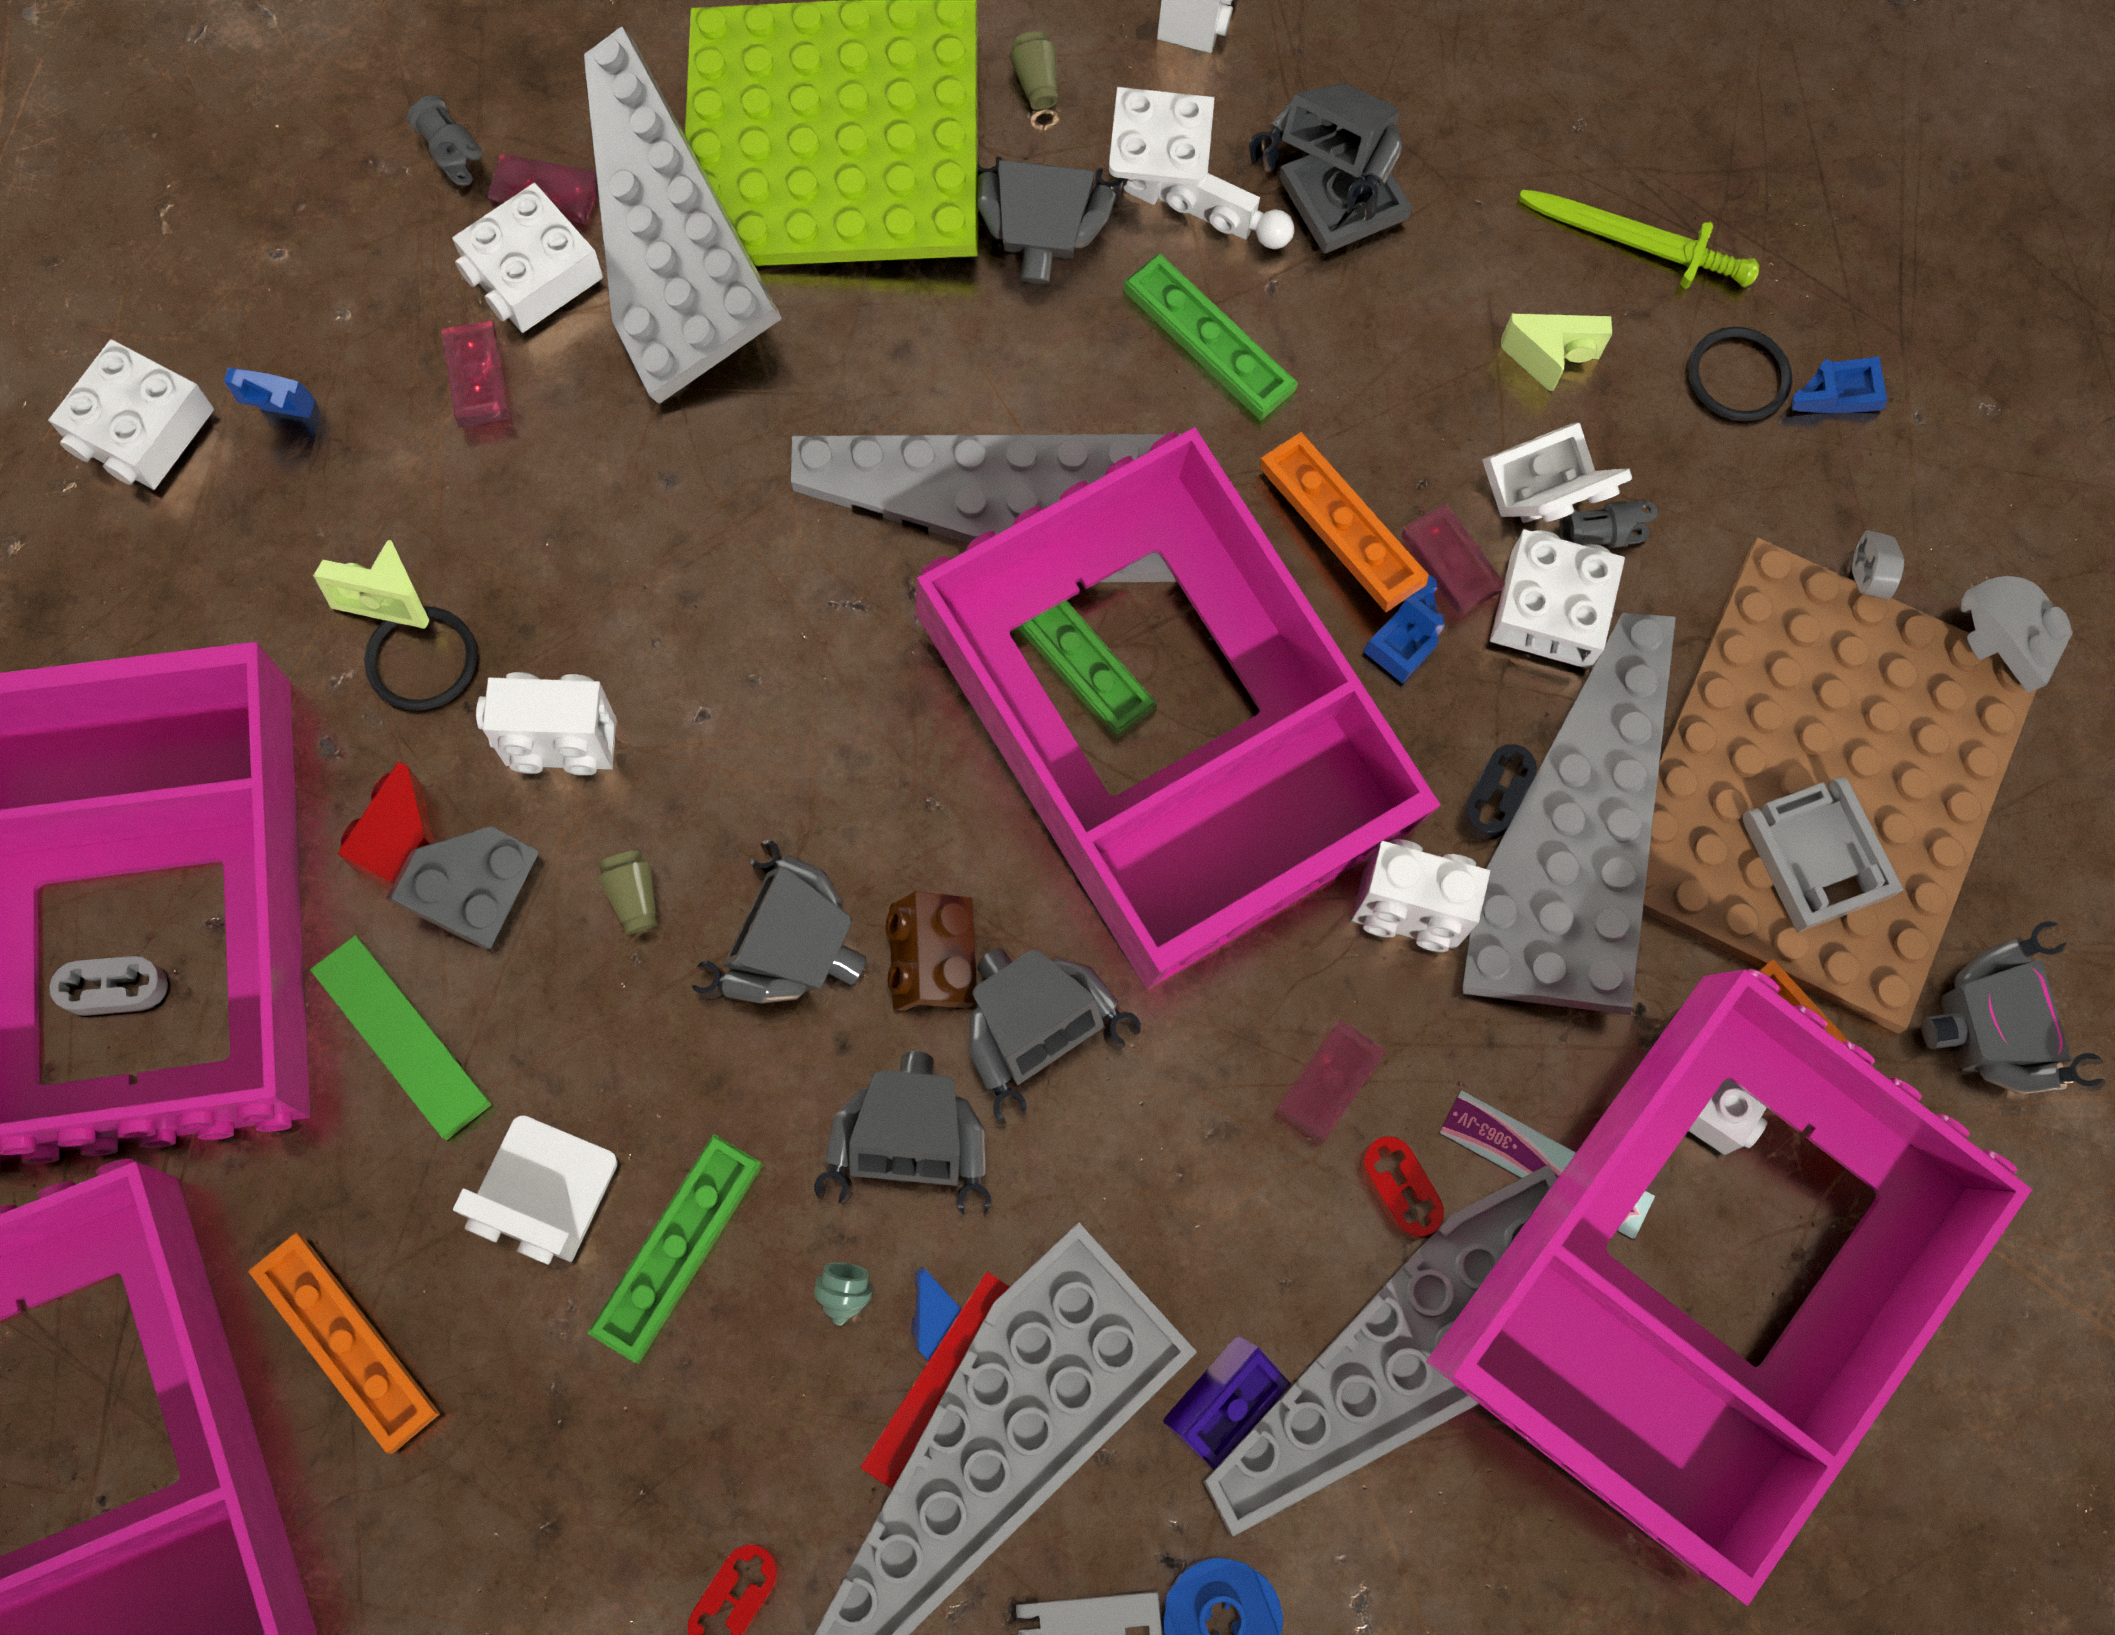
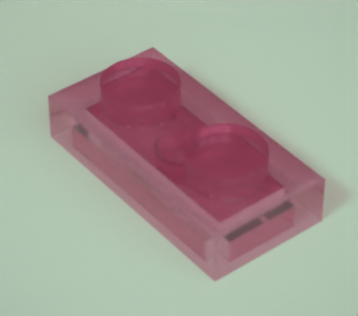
(567, 187)
(475, 373)
(1452, 559)
(1330, 1081)

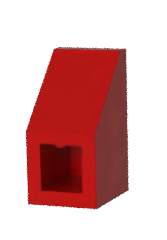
(388, 828)

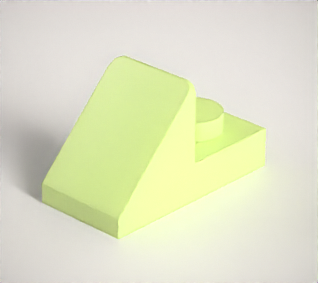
(1544, 341)
(376, 592)

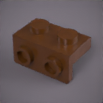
(931, 951)

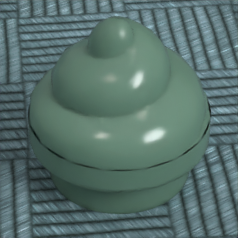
(843, 1290)

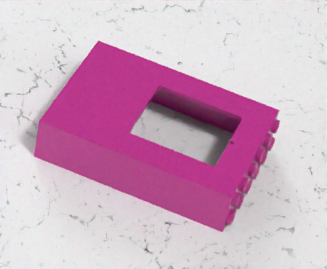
(142, 774)
(1242, 817)
(1643, 1397)
(213, 1543)

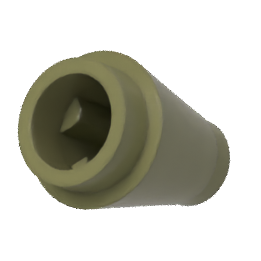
(1036, 68)
(629, 889)

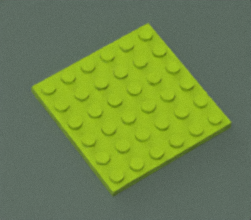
(839, 126)

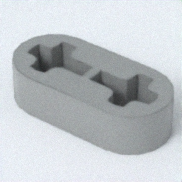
(1877, 565)
(108, 973)

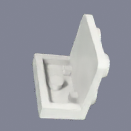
(1161, 136)
(1549, 476)
(539, 1190)

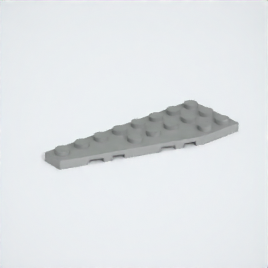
(672, 257)
(963, 481)
(1575, 858)
(1373, 1379)
(1030, 1403)

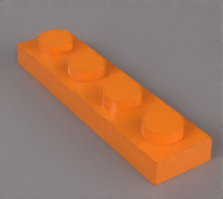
(1344, 522)
(344, 1343)

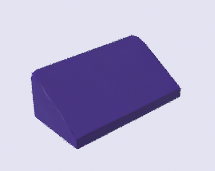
(1226, 1401)

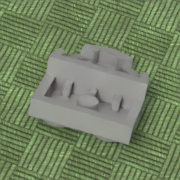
(2020, 625)

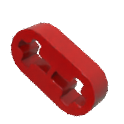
(1413, 1181)
(723, 1585)

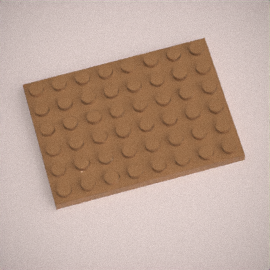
(1815, 689)

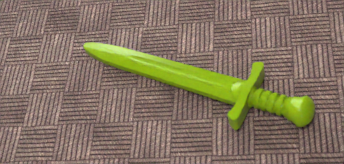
(1645, 237)

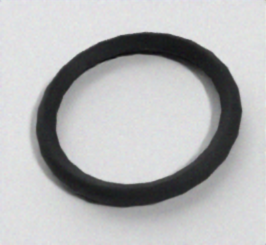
(1709, 402)
(428, 703)

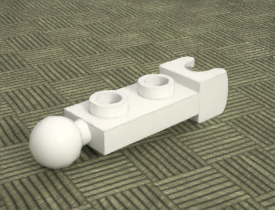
(1222, 205)

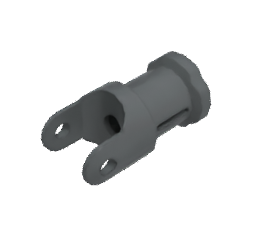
(447, 141)
(1609, 525)

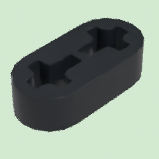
(1488, 786)

